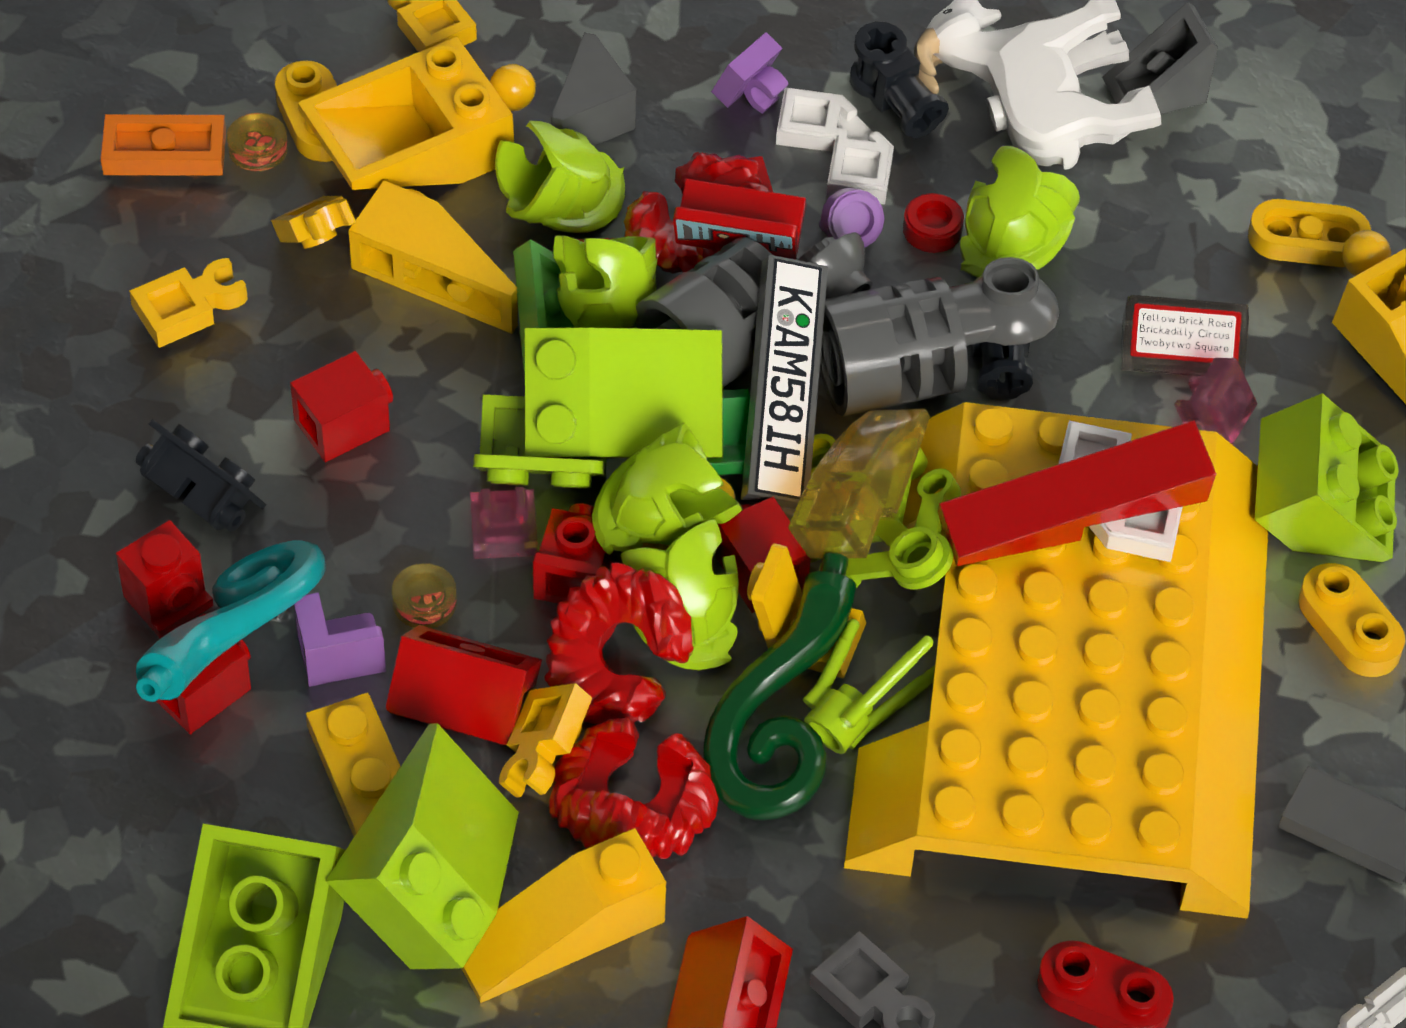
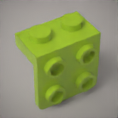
(504, 450)

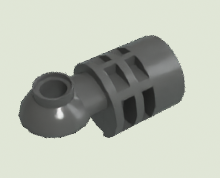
(725, 293)
(913, 335)

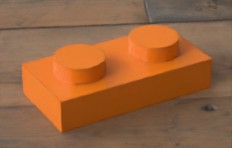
(163, 145)

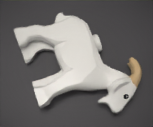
(1036, 76)

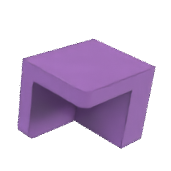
(338, 646)

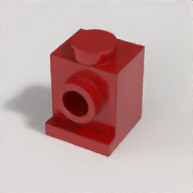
(567, 553)
(163, 579)

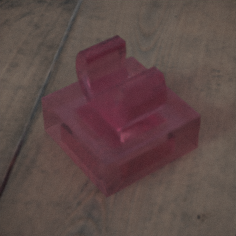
(1219, 399)
(503, 523)

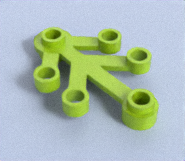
(916, 554)

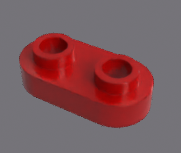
(1102, 992)

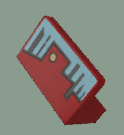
(720, 213)

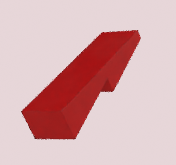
(1059, 501)

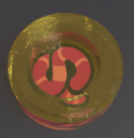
(257, 141)
(424, 596)

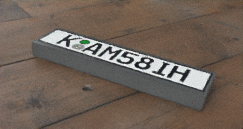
(784, 380)

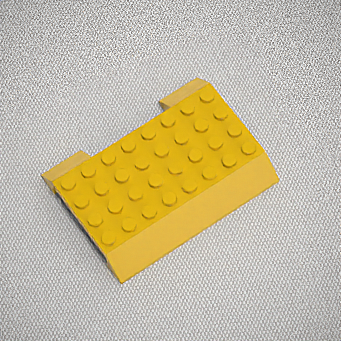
(1083, 691)

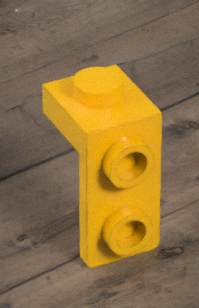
(777, 599)

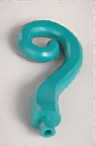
(247, 597)

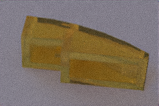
(859, 483)

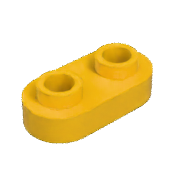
(294, 84)
(1303, 231)
(1347, 615)

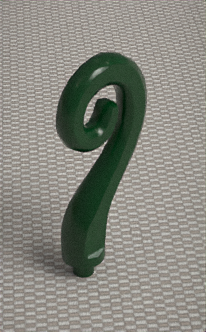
(818, 625)

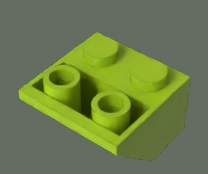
(1325, 483)

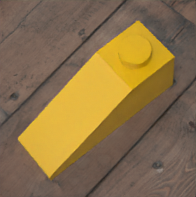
(426, 252)
(570, 914)

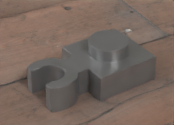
(868, 986)

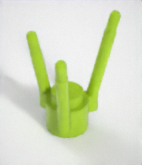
(846, 714)

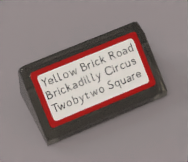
(1181, 334)

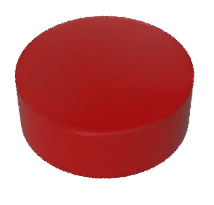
(933, 223)

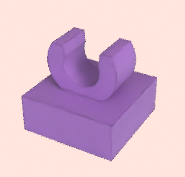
(753, 76)

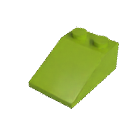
(620, 390)
(430, 856)
(254, 932)

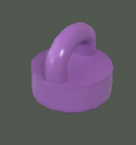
(850, 212)

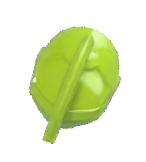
(569, 186)
(1019, 215)
(604, 279)
(660, 494)
(705, 595)

